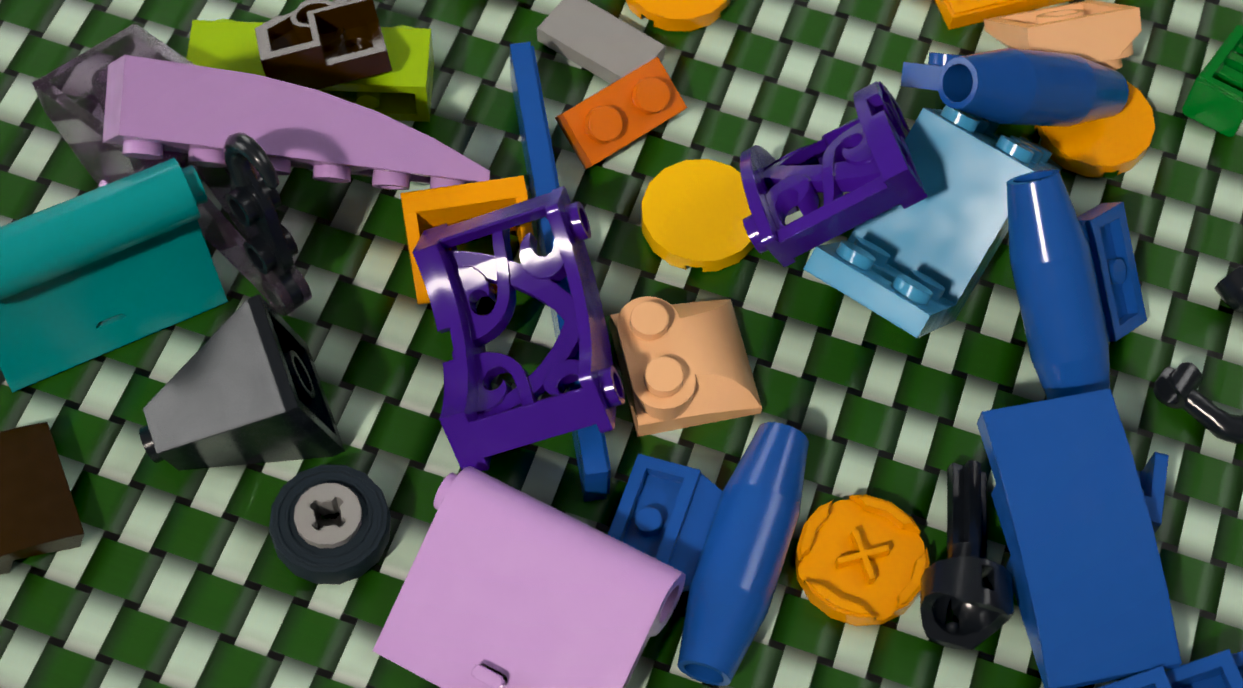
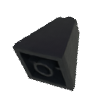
(243, 399)

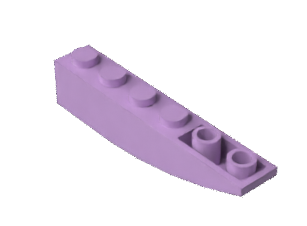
(196, 108)

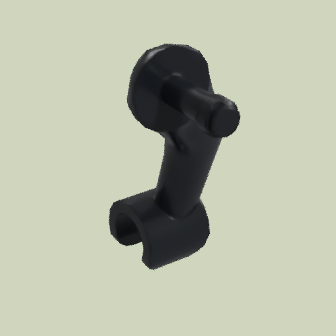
(1179, 390)

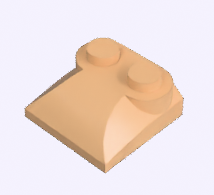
(1084, 28)
(682, 364)

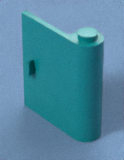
(103, 272)

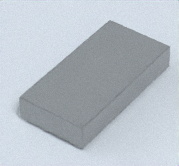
(597, 40)

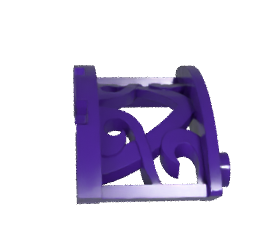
(858, 158)
(498, 420)

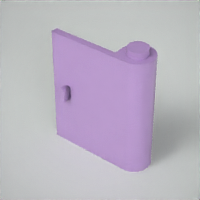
(523, 594)

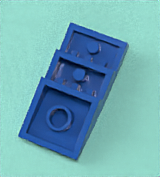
(1079, 540)

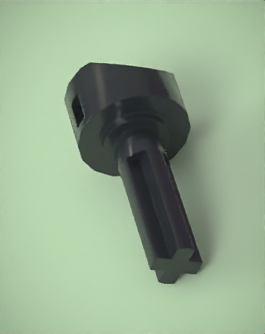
(965, 581)

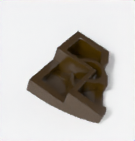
(323, 44)

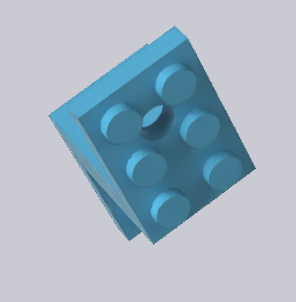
(927, 258)

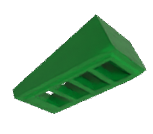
(1218, 89)

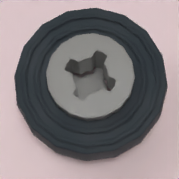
(331, 548)

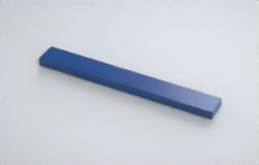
(542, 178)

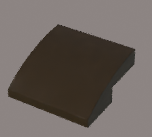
(34, 497)

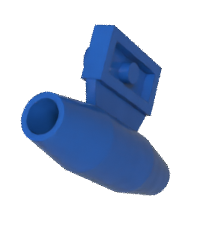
(1022, 86)
(1071, 282)
(722, 541)

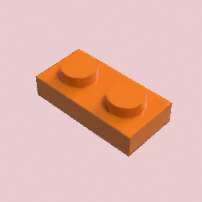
(621, 113)

